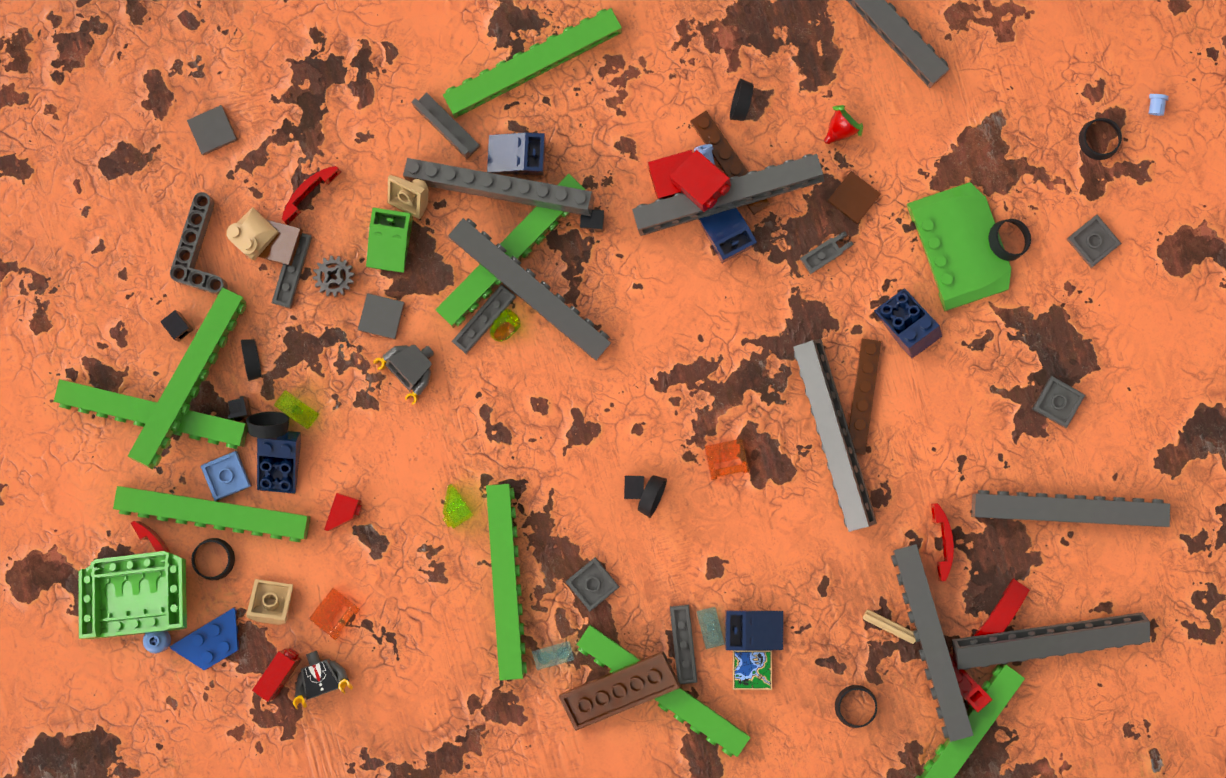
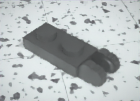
(824, 253)

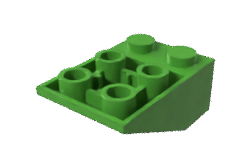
(388, 239)

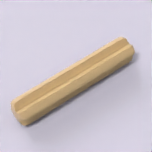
(889, 626)

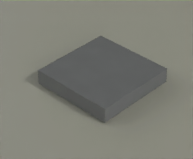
(212, 130)
(1093, 241)
(381, 316)
(1058, 402)
(592, 584)

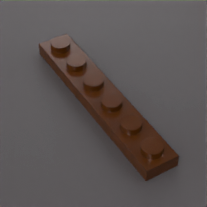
(723, 153)
(864, 393)

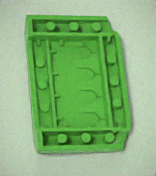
(957, 246)
(132, 595)

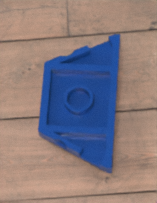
(210, 642)

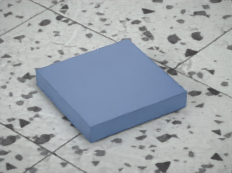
(225, 475)

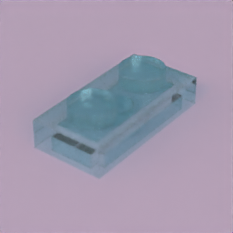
(710, 627)
(553, 655)

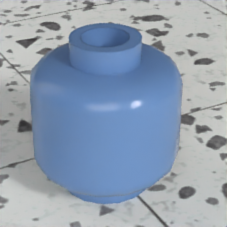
(163, 641)

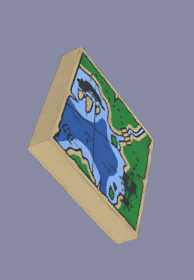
(752, 670)

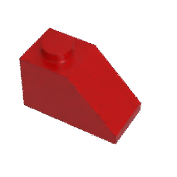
(342, 511)

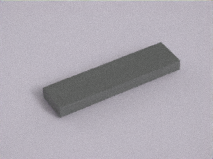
(290, 275)
(483, 319)
(683, 644)

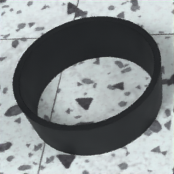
(741, 100)
(1087, 150)
(995, 244)
(251, 359)
(268, 424)
(652, 495)
(231, 558)
(838, 702)

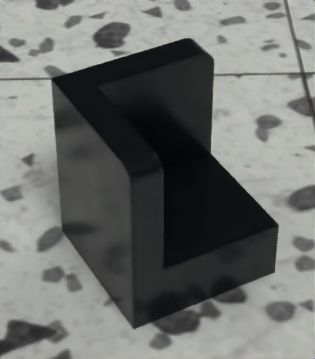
(594, 221)
(176, 325)
(239, 408)
(633, 487)

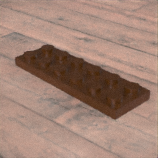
(619, 691)

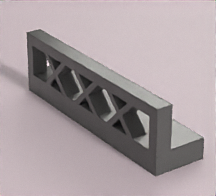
(445, 125)

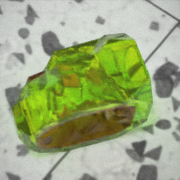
(505, 325)

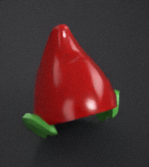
(842, 126)

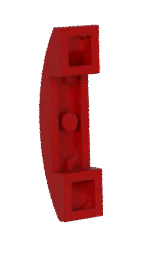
(326, 175)
(144, 532)
(943, 567)
(1005, 609)
(970, 690)

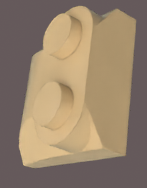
(407, 195)
(251, 233)
(270, 602)

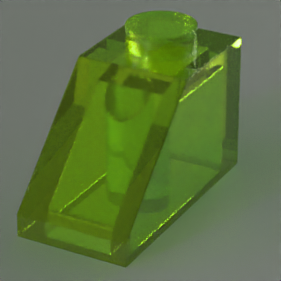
(296, 409)
(455, 508)

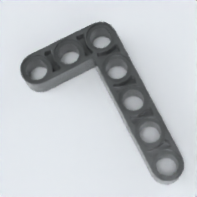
(194, 248)

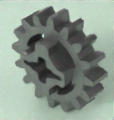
(328, 281)

